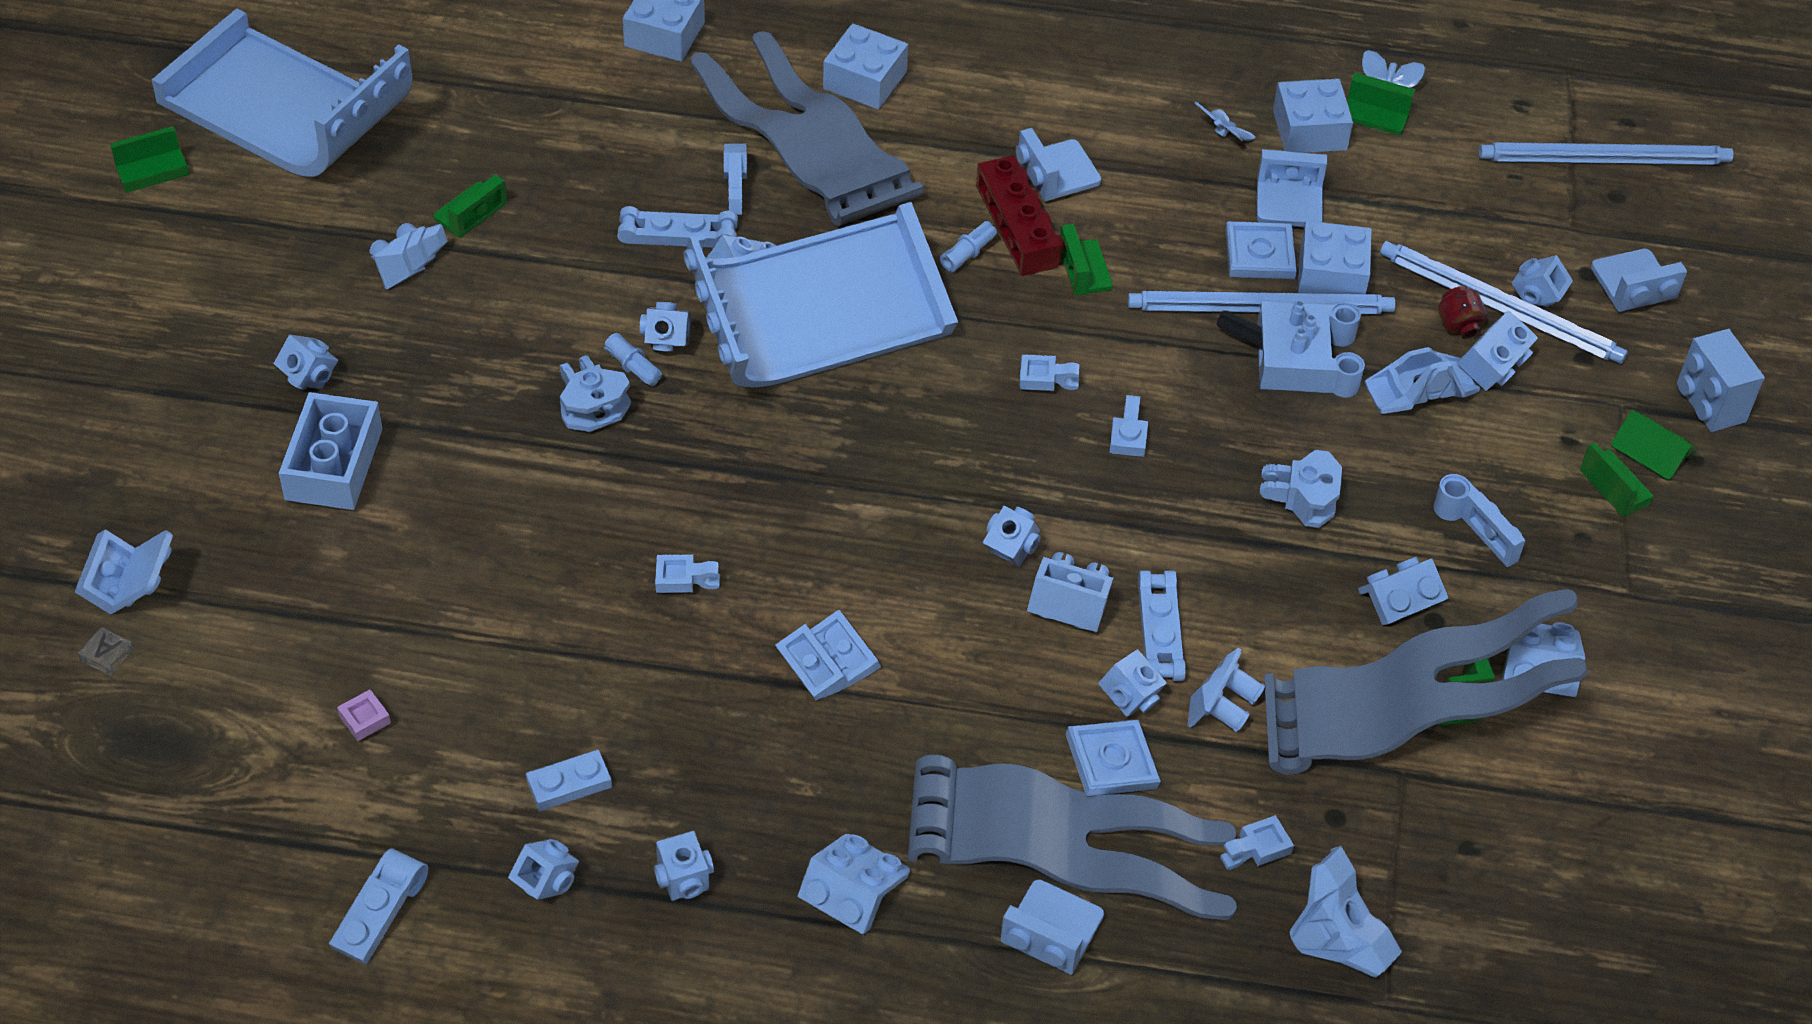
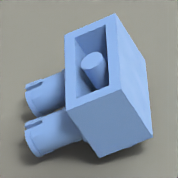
(1070, 592)

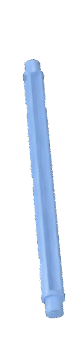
(1605, 153)
(1249, 301)
(1503, 302)

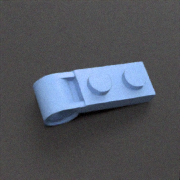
(1460, 499)
(378, 904)

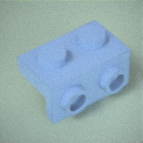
(1406, 590)

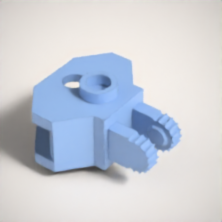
(590, 394)
(1306, 486)

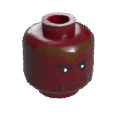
(1462, 311)

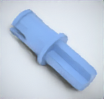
(968, 246)
(632, 359)

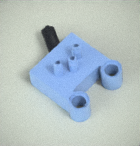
(1297, 345)

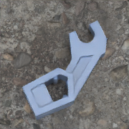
(735, 170)

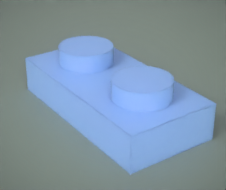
(568, 780)

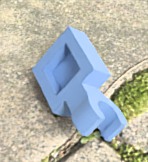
(1042, 373)
(1129, 433)
(680, 572)
(1261, 840)

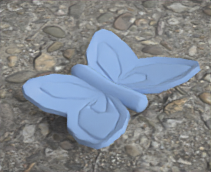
(1406, 75)
(1224, 125)

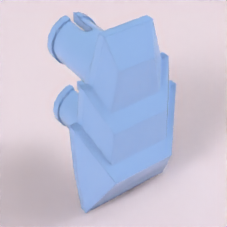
(407, 252)
(1210, 697)

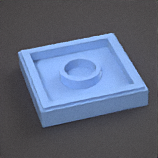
(1260, 250)
(1112, 758)

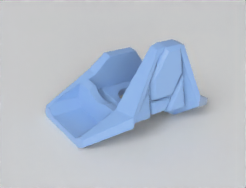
(1438, 376)
(1339, 923)

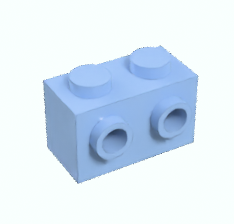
(1498, 350)

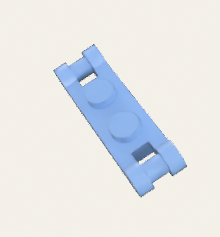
(673, 228)
(1161, 623)

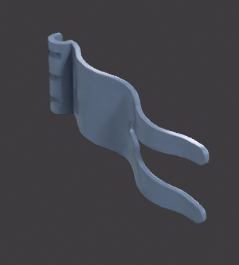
(820, 146)
(1389, 701)
(1043, 824)

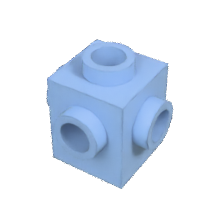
(1542, 281)
(677, 320)
(306, 362)
(1012, 535)
(1133, 684)
(682, 866)
(544, 869)

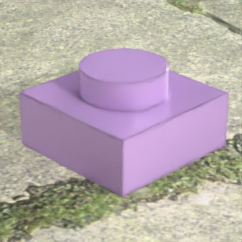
(363, 715)

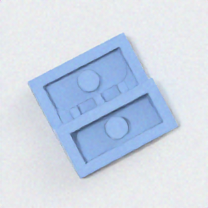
(828, 656)

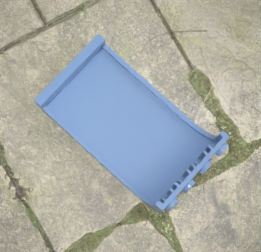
(277, 97)
(822, 299)

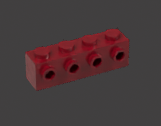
(1018, 215)

